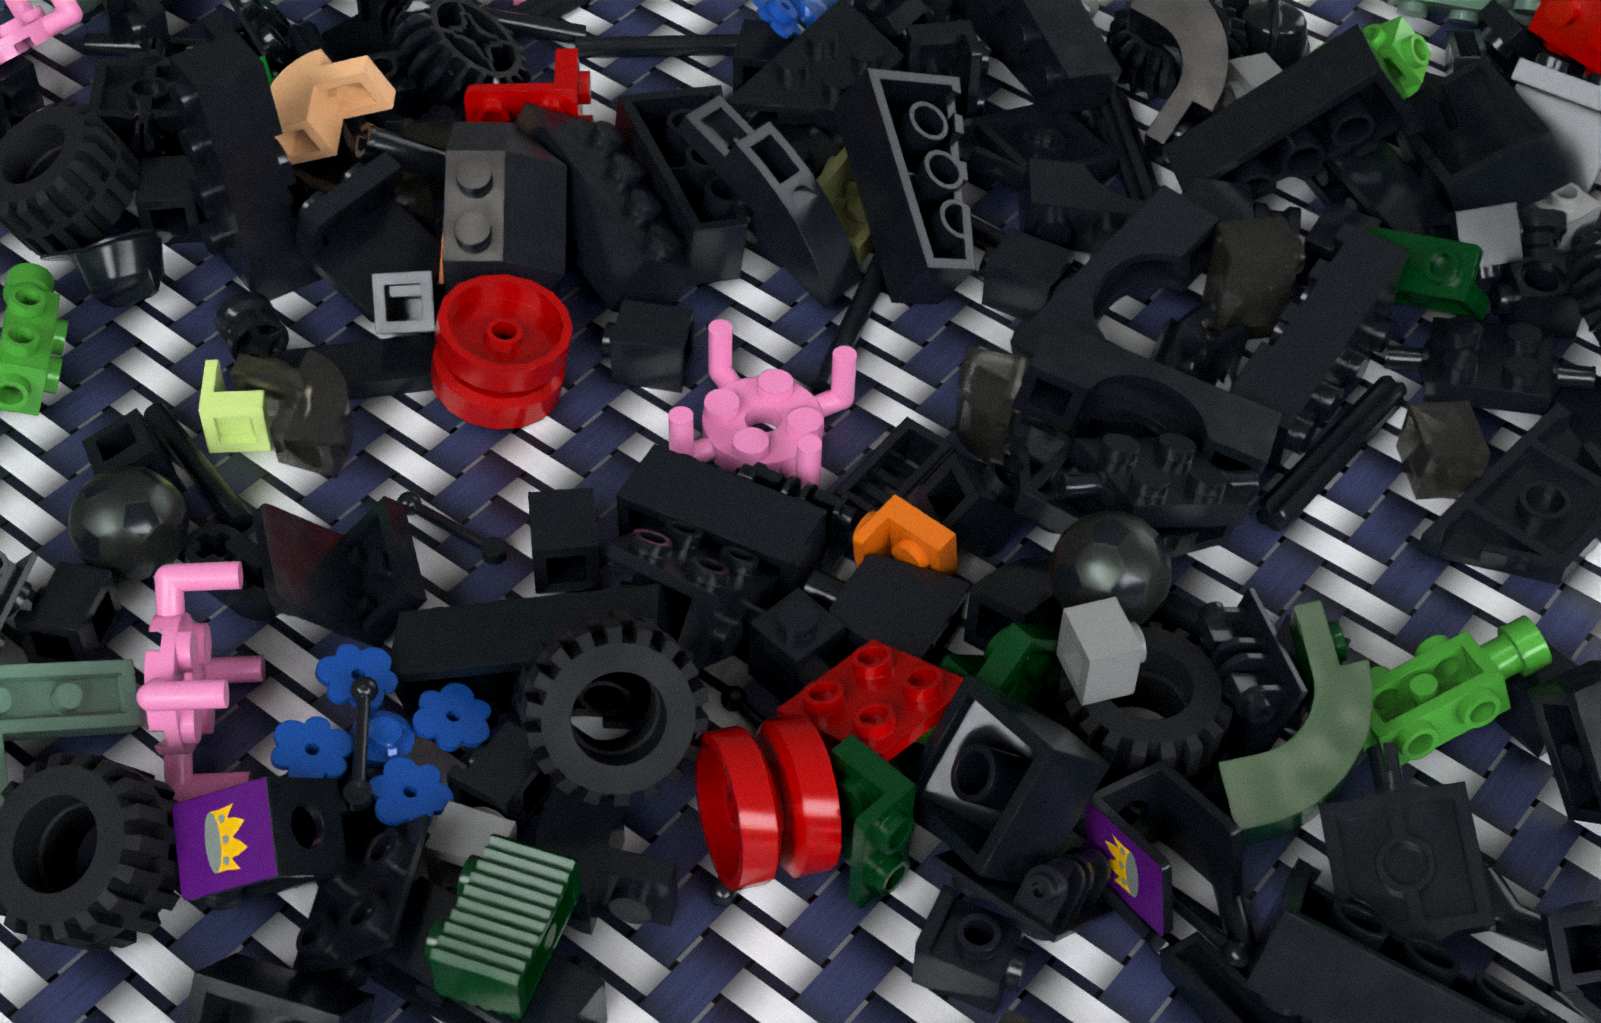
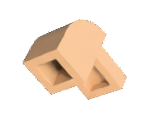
(318, 95)

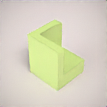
(233, 418)

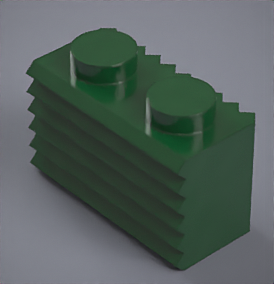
(503, 925)

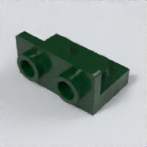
(1438, 274)
(1017, 662)
(875, 819)

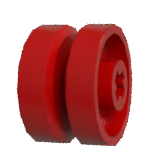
(500, 351)
(767, 802)

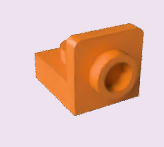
(907, 536)

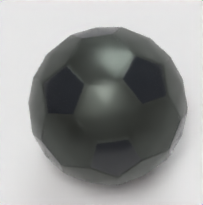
(128, 522)
(1110, 558)

